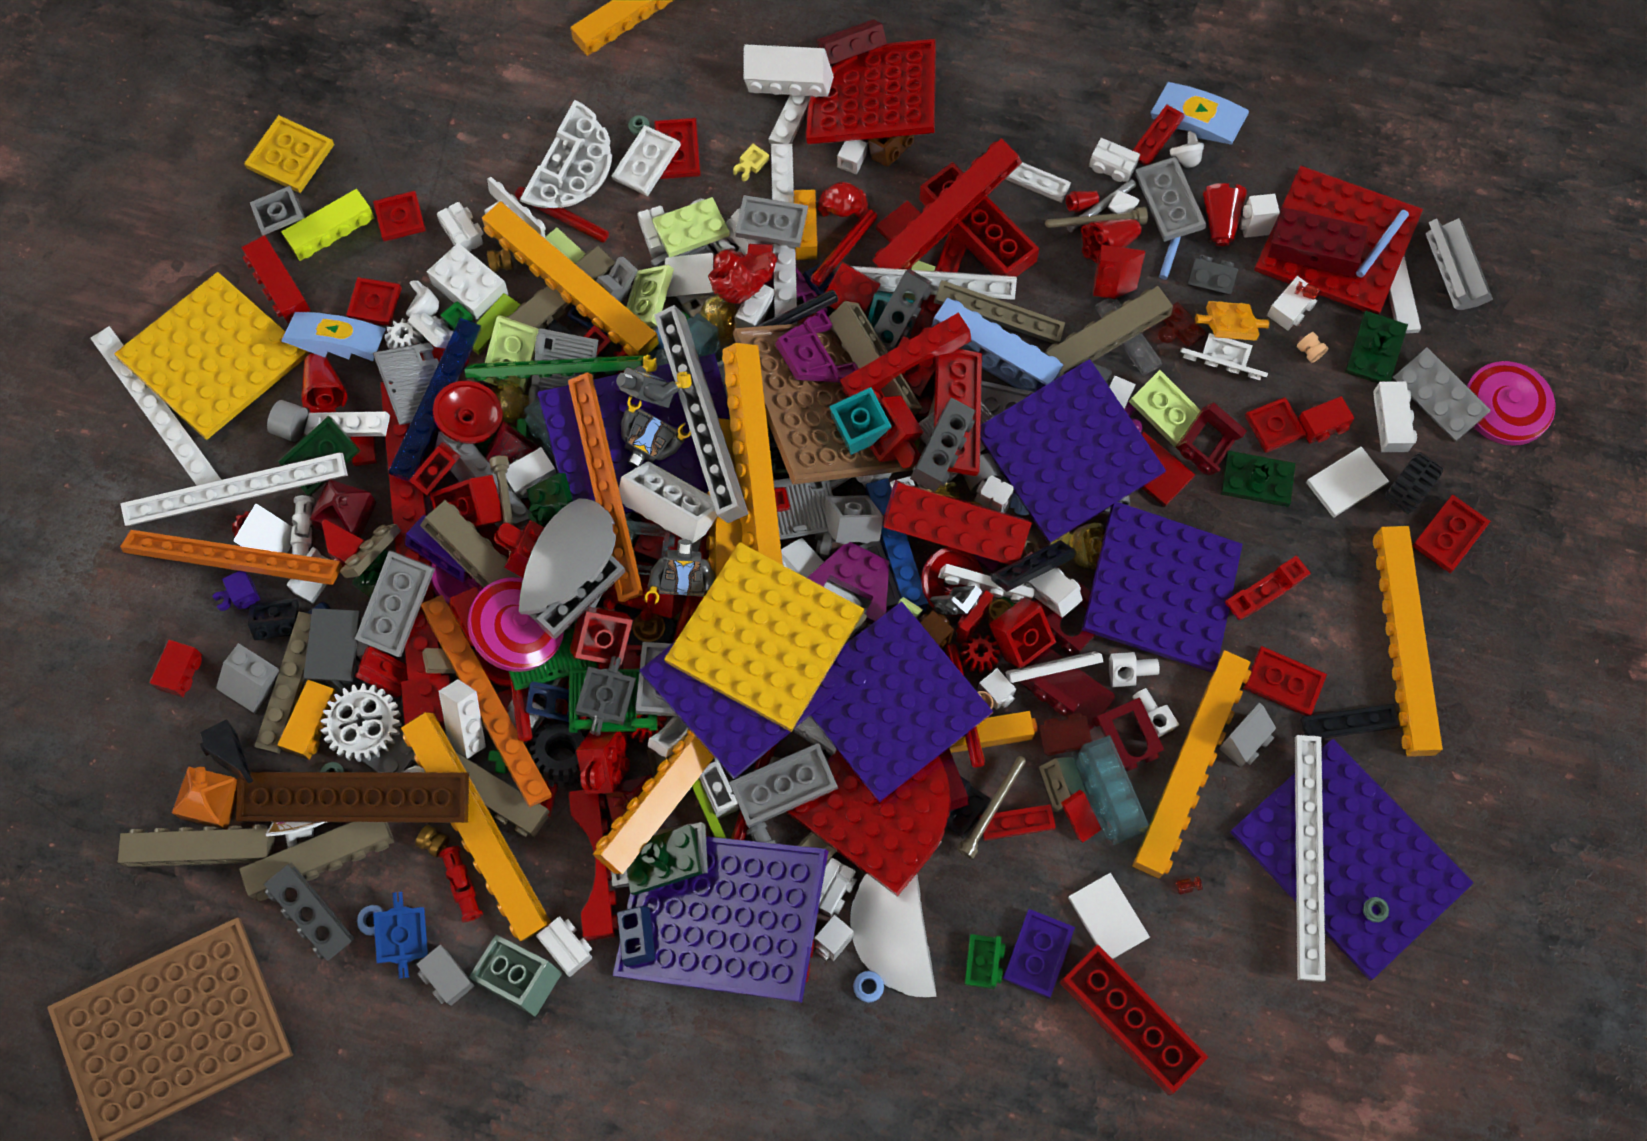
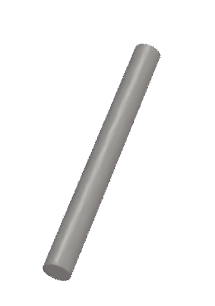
(1104, 203)

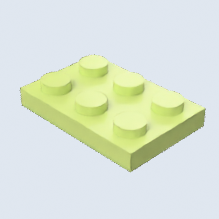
(691, 227)
(650, 293)
(511, 343)
(1165, 407)

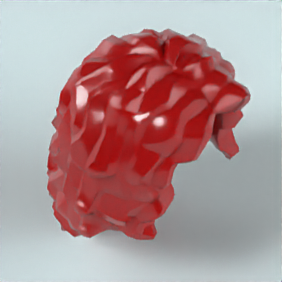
(741, 277)

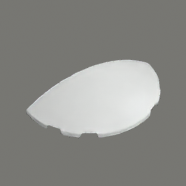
(573, 164)
(893, 936)

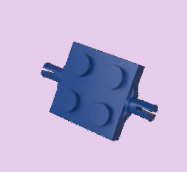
(400, 935)

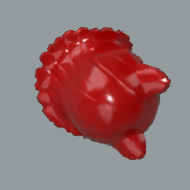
(843, 200)

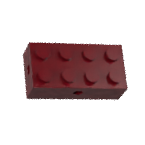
(1318, 241)

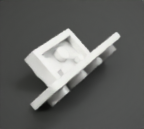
(498, 191)
(1227, 353)

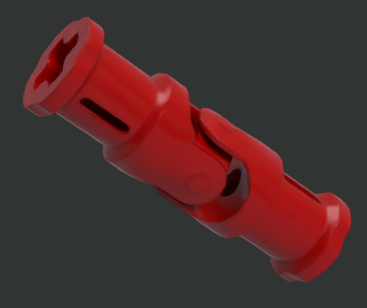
(459, 882)

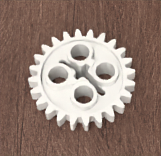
(358, 702)

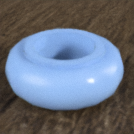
(362, 916)
(871, 976)

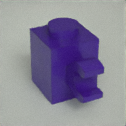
(239, 591)

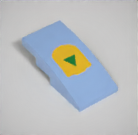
(1204, 112)
(333, 334)

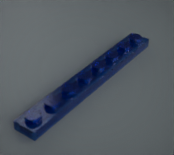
(423, 423)

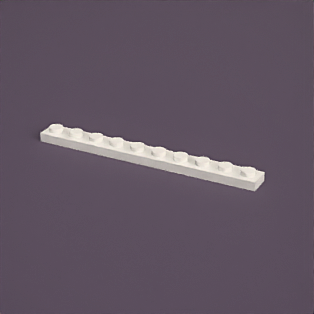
(785, 266)
(157, 412)
(234, 489)
(1309, 859)

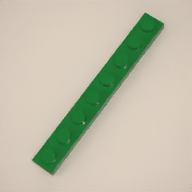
(547, 368)

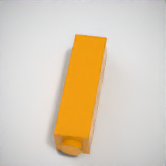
(1002, 730)

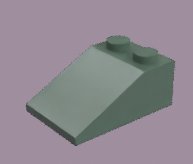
(516, 975)

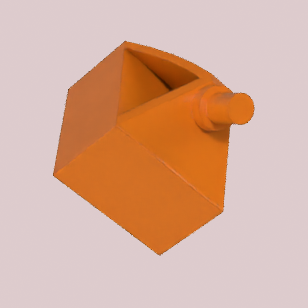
(206, 798)

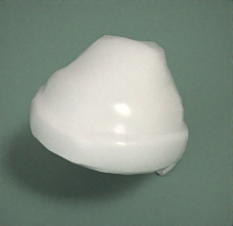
(1190, 153)
(424, 301)

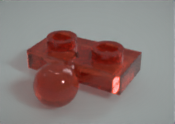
(1182, 325)

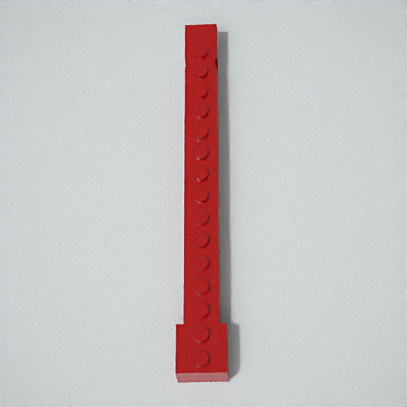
(408, 502)

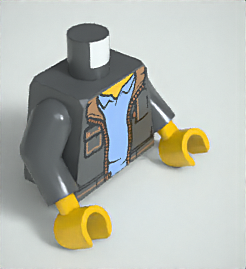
(649, 387)
(648, 436)
(680, 573)

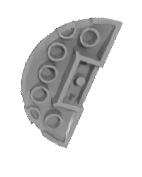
(567, 555)

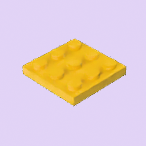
(289, 154)

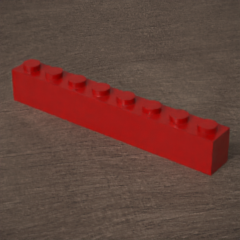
(949, 208)

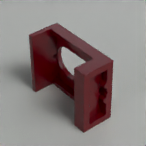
(1224, 424)
(1070, 644)
(1108, 728)

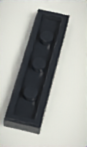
(1033, 565)
(1351, 721)

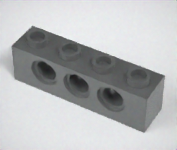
(910, 282)
(926, 471)
(308, 897)

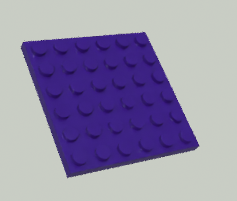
(1070, 451)
(1162, 587)
(898, 702)
(721, 724)

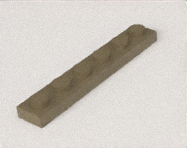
(1003, 312)
(286, 687)

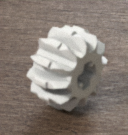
(402, 335)

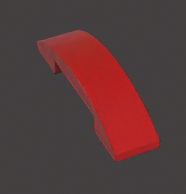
(1268, 589)

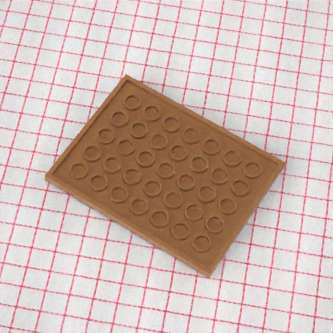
(801, 413)
(169, 1032)

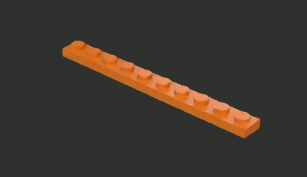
(604, 480)
(232, 557)
(491, 709)

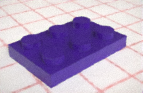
(1038, 953)

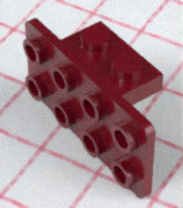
(1069, 690)

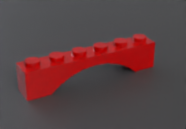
(938, 340)
(597, 914)

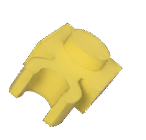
(751, 160)

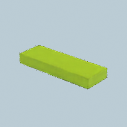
(503, 307)
(707, 809)

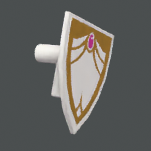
(292, 830)

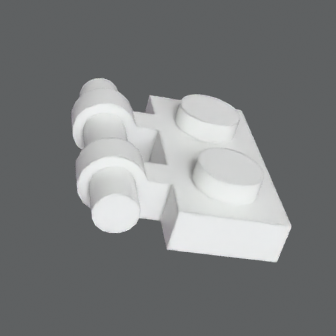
(432, 328)

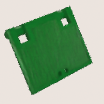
(561, 661)
(631, 723)

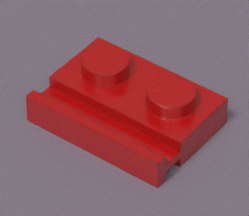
(382, 671)

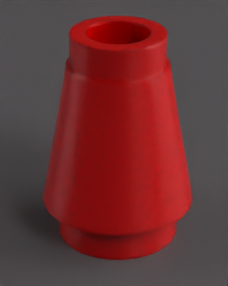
(1080, 200)

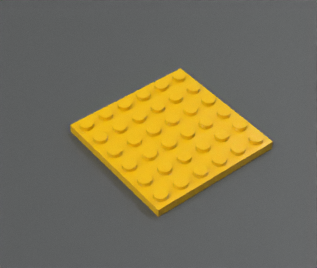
(211, 355)
(764, 636)

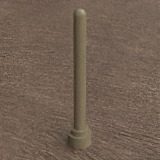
(1139, 214)
(499, 466)
(969, 846)

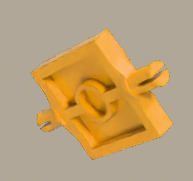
(1232, 320)

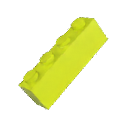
(328, 225)

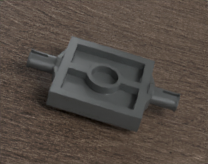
(605, 695)

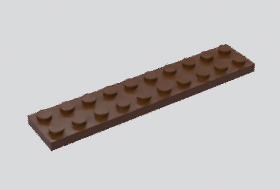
(354, 797)

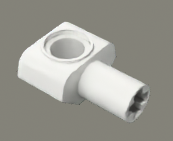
(1134, 668)
(1162, 713)

